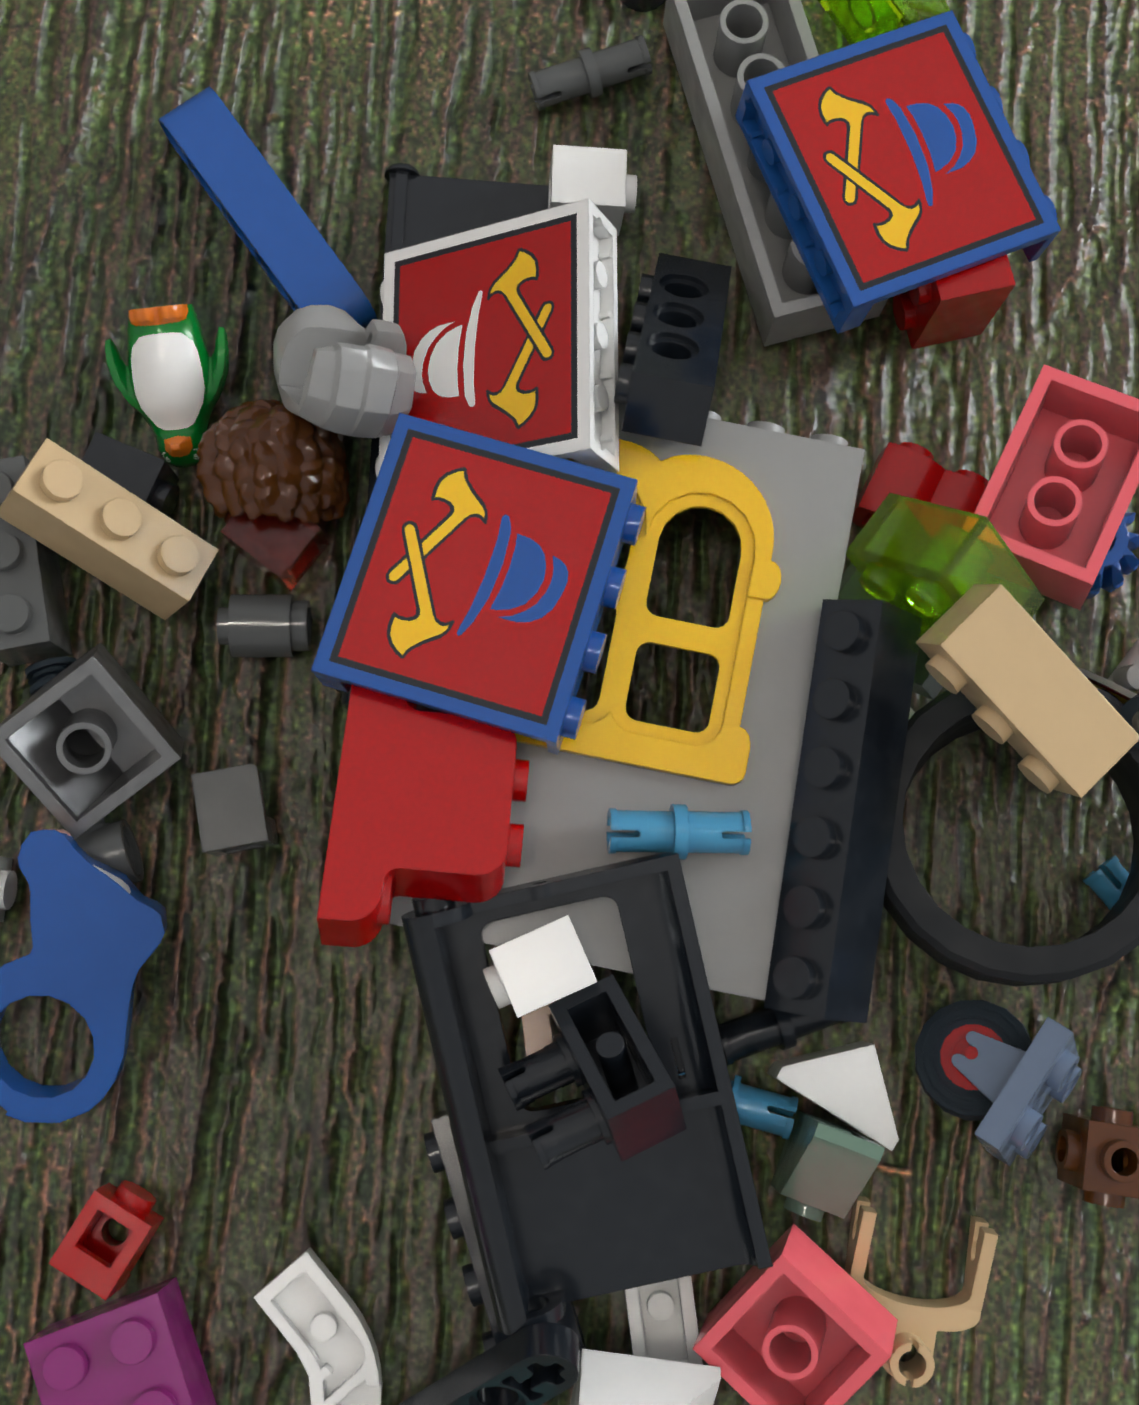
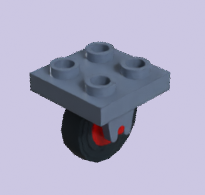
(988, 1070)

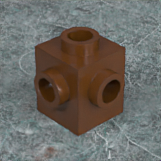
(1100, 1155)

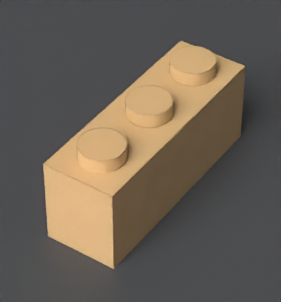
(107, 530)
(1026, 691)

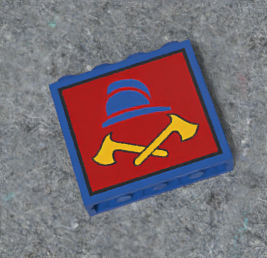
(893, 165)
(481, 580)

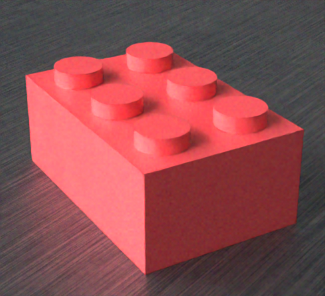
(1065, 482)

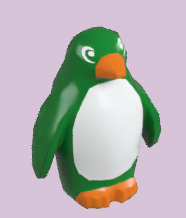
(171, 376)

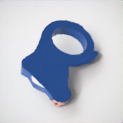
(87, 949)

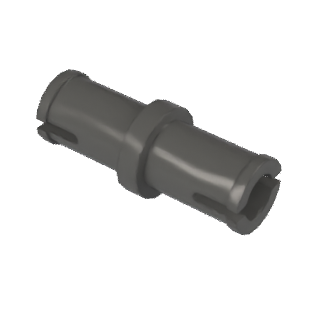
(590, 72)

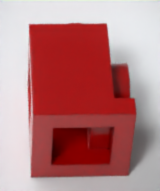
(90, 1252)

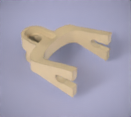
(919, 1317)

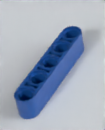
(261, 208)

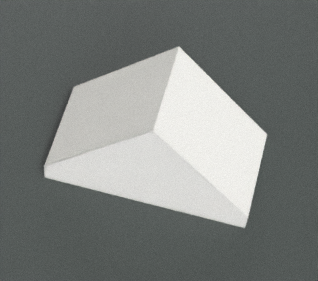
(846, 1084)

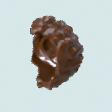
(272, 465)

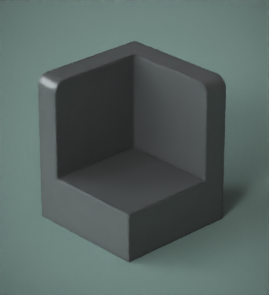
(232, 811)

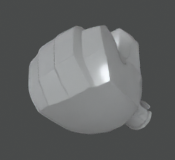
(342, 373)

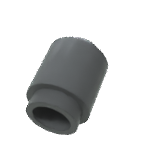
(265, 625)

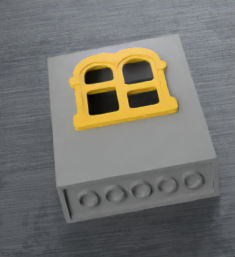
(793, 522)

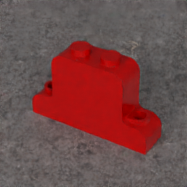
(416, 814)

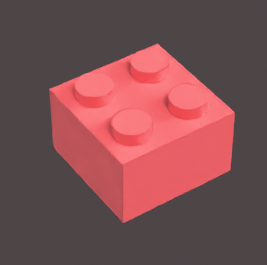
(797, 1329)

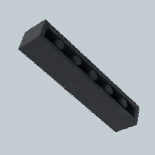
(844, 811)

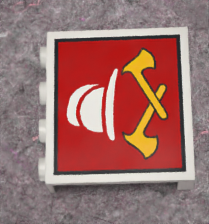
(515, 331)

